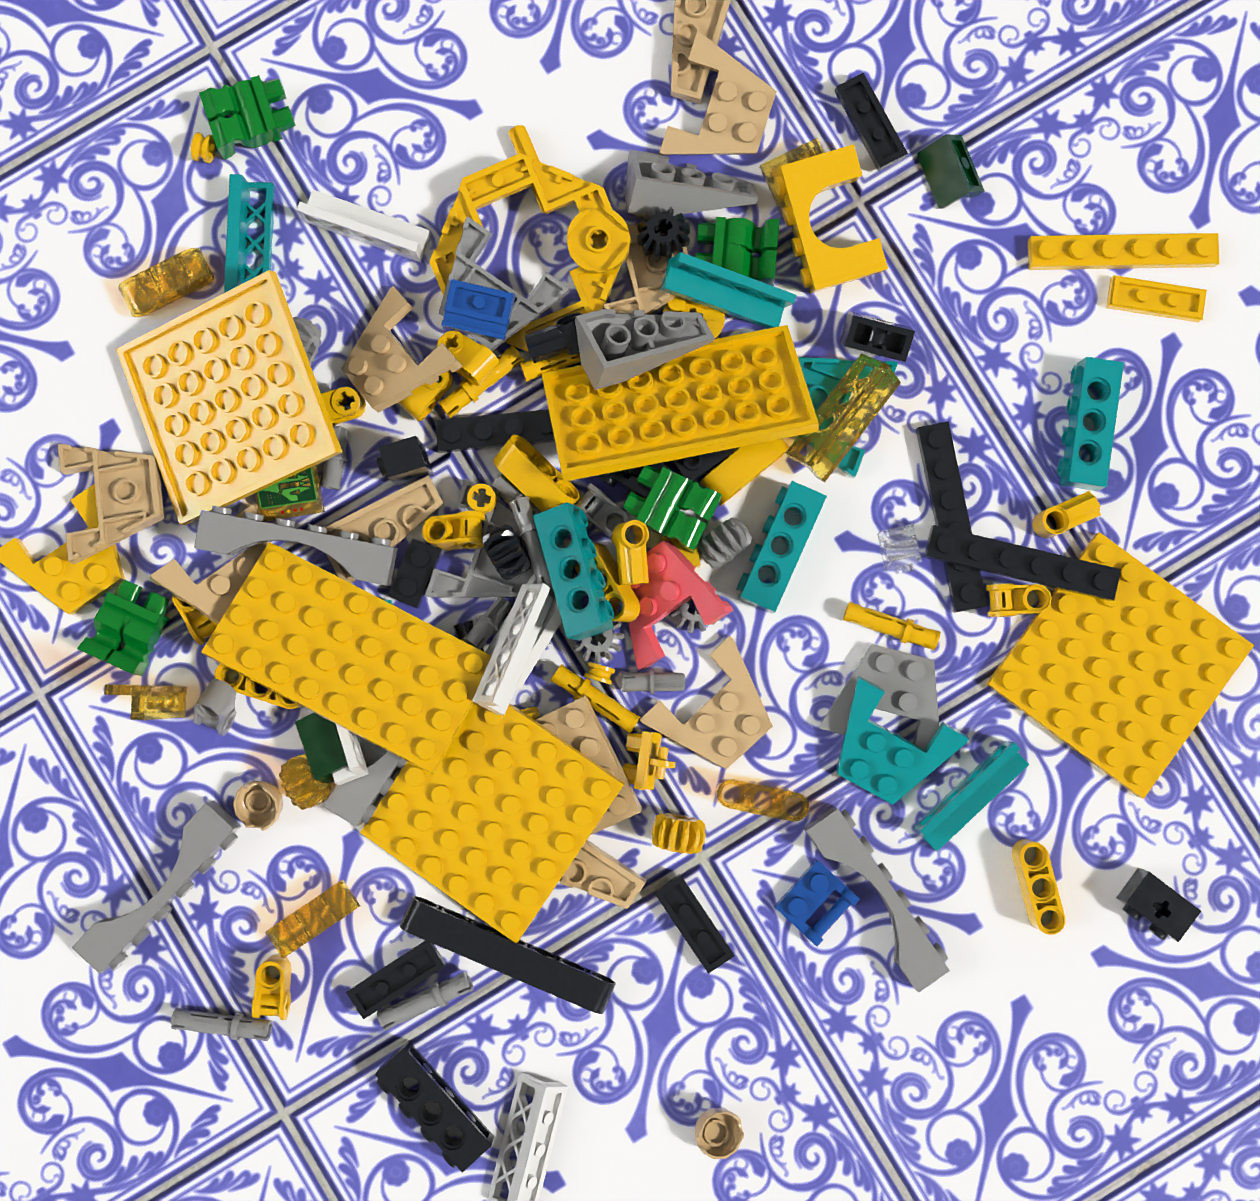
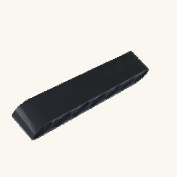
(501, 954)

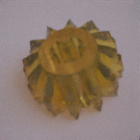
(300, 783)

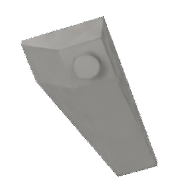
(656, 182)
(626, 345)

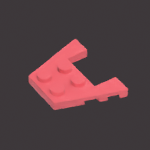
(669, 587)

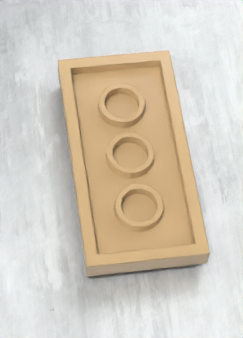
(581, 729)

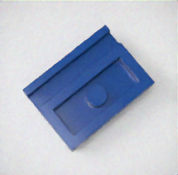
(478, 309)

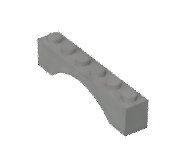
(231, 534)
(356, 798)
(203, 837)
(913, 951)

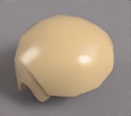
(258, 804)
(718, 1133)

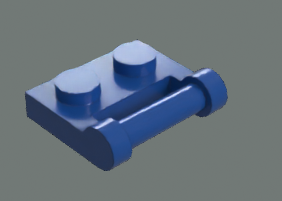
(808, 895)

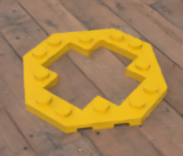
(555, 191)

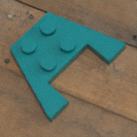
(821, 379)
(883, 760)

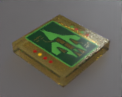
(292, 497)

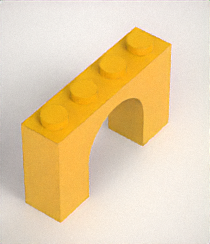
(823, 264)

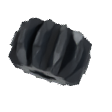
(668, 223)
(506, 552)

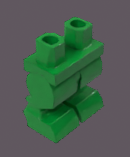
(253, 118)
(736, 240)
(663, 505)
(125, 620)

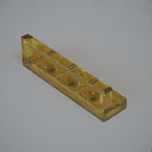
(849, 418)
(152, 701)

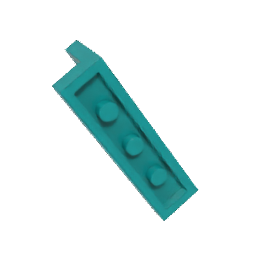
(237, 230)
(725, 290)
(971, 795)

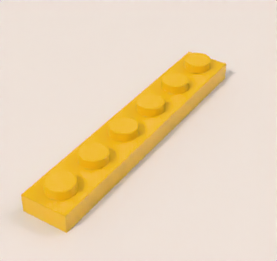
(1123, 251)

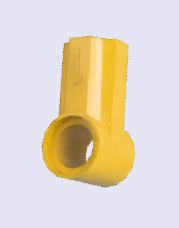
(1067, 515)
(631, 557)

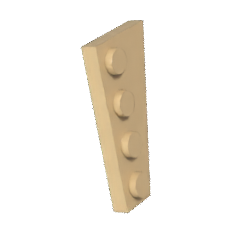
(690, 17)
(389, 517)
(603, 876)

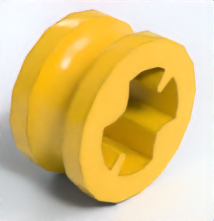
(203, 147)
(489, 492)
(599, 673)

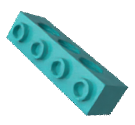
(1106, 379)
(808, 506)
(552, 529)

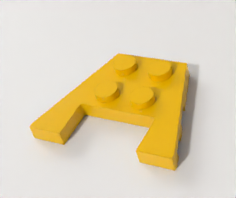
(59, 580)

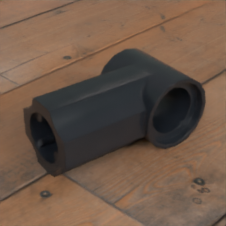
(554, 339)

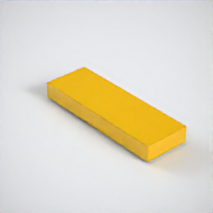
(1156, 298)

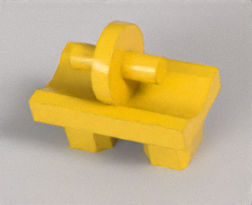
(651, 760)

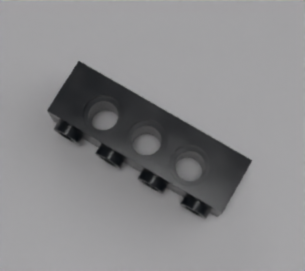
(433, 1088)

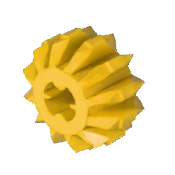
(678, 833)

